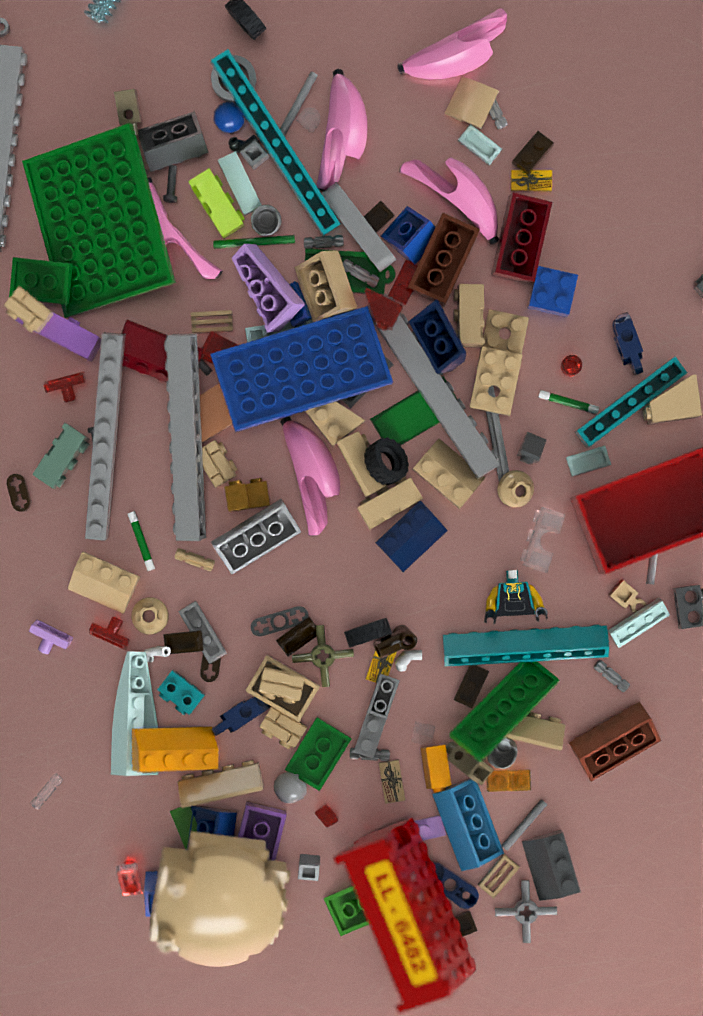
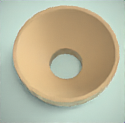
(508, 485)
(160, 611)

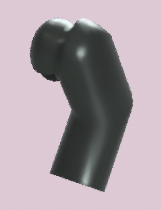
(238, 145)

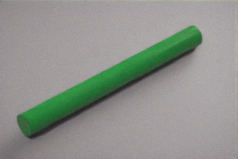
(258, 241)

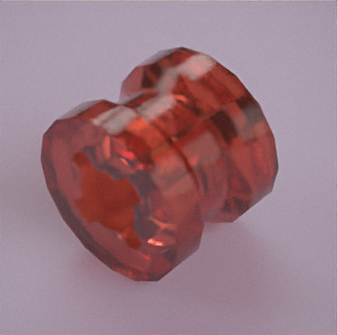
(568, 365)

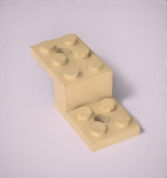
(499, 362)

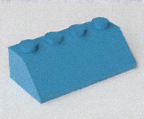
(468, 824)

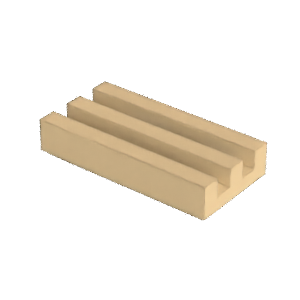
(194, 322)
(509, 862)

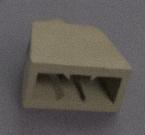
(126, 101)
(468, 764)

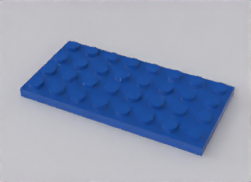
(301, 368)

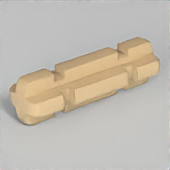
(194, 559)

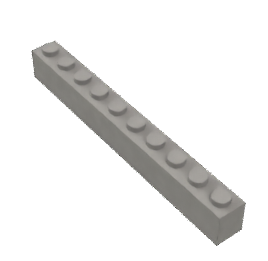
(11, 79)
(440, 398)
(105, 436)
(185, 436)

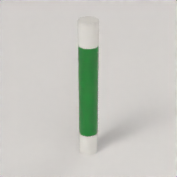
(568, 402)
(141, 541)

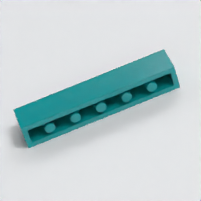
(631, 402)

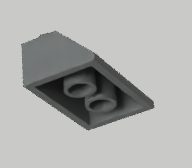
(172, 141)
(551, 866)

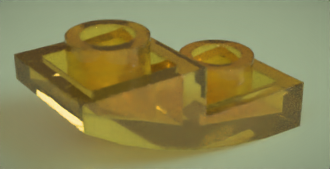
(509, 780)

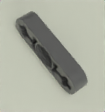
(283, 613)

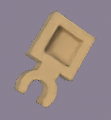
(625, 596)

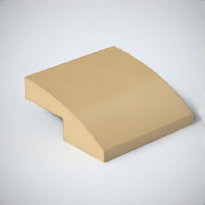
(471, 102)

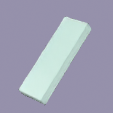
(239, 183)
(639, 622)

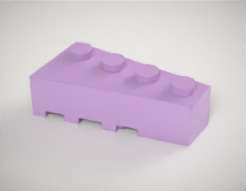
(270, 291)

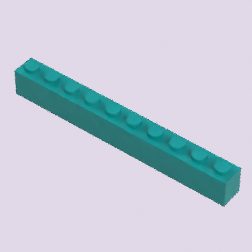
(275, 142)

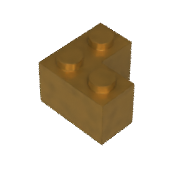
(247, 496)

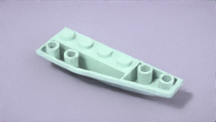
(132, 710)

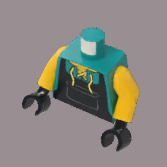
(514, 599)

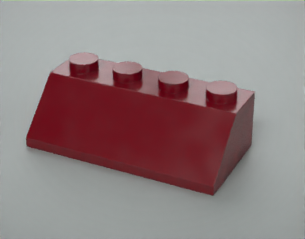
(521, 238)
(146, 350)

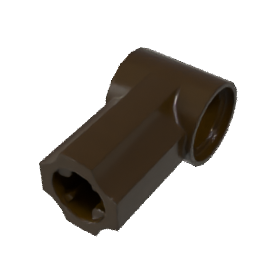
(400, 639)

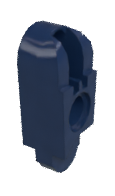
(628, 342)
(240, 715)
(461, 886)

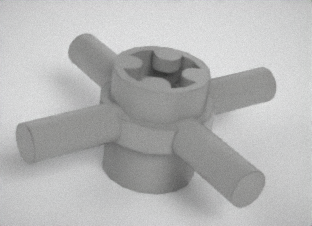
(525, 920)

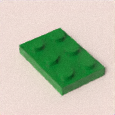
(42, 279)
(318, 753)

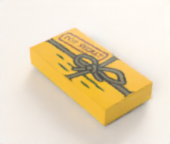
(536, 181)
(380, 666)

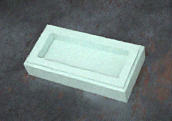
(479, 144)
(588, 461)

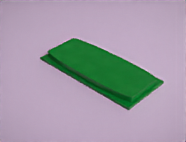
(405, 419)

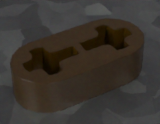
(14, 494)
(215, 668)

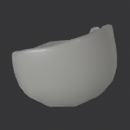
(266, 220)
(504, 754)
(289, 788)

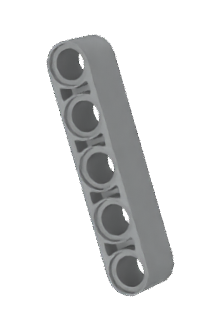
(358, 227)

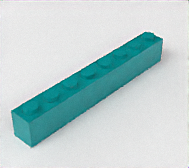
(525, 645)

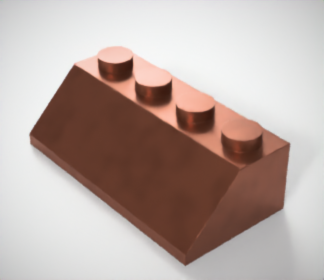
(443, 259)
(615, 741)

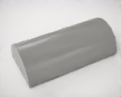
(256, 536)

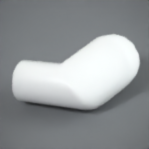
(157, 651)
(405, 658)

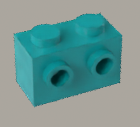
(180, 692)

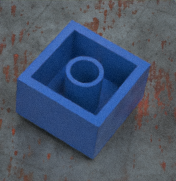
(552, 291)

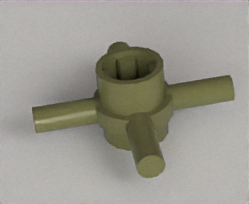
(328, 650)

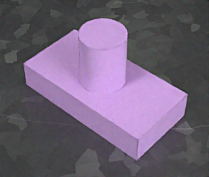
(50, 636)
(431, 827)

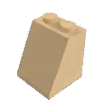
(675, 404)

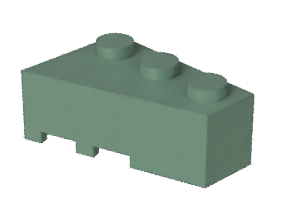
(61, 456)

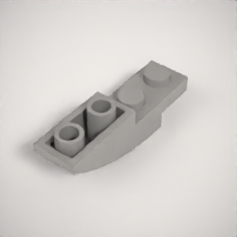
(376, 716)

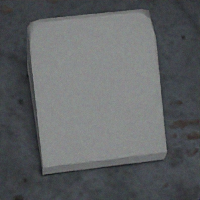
(254, 154)
(309, 867)

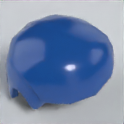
(228, 117)

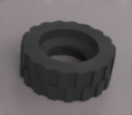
(245, 18)
(396, 456)
(367, 632)

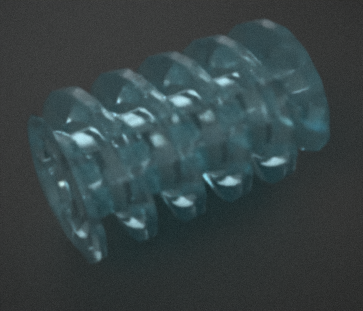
(100, 9)

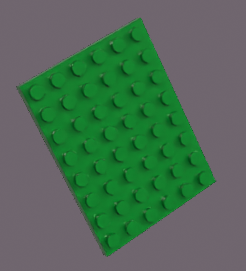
(100, 218)

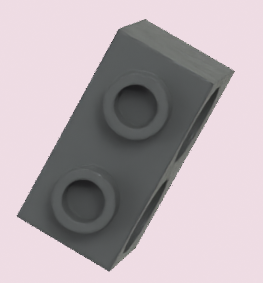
(683, 607)

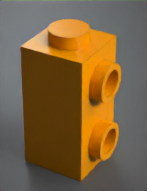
(436, 767)

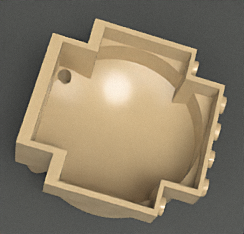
(218, 899)

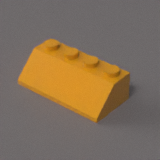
(174, 749)

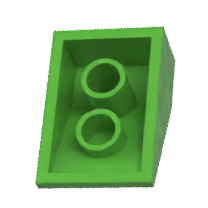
(346, 910)

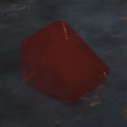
(326, 815)

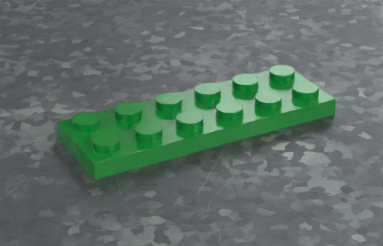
(503, 709)

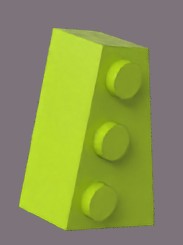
(217, 203)

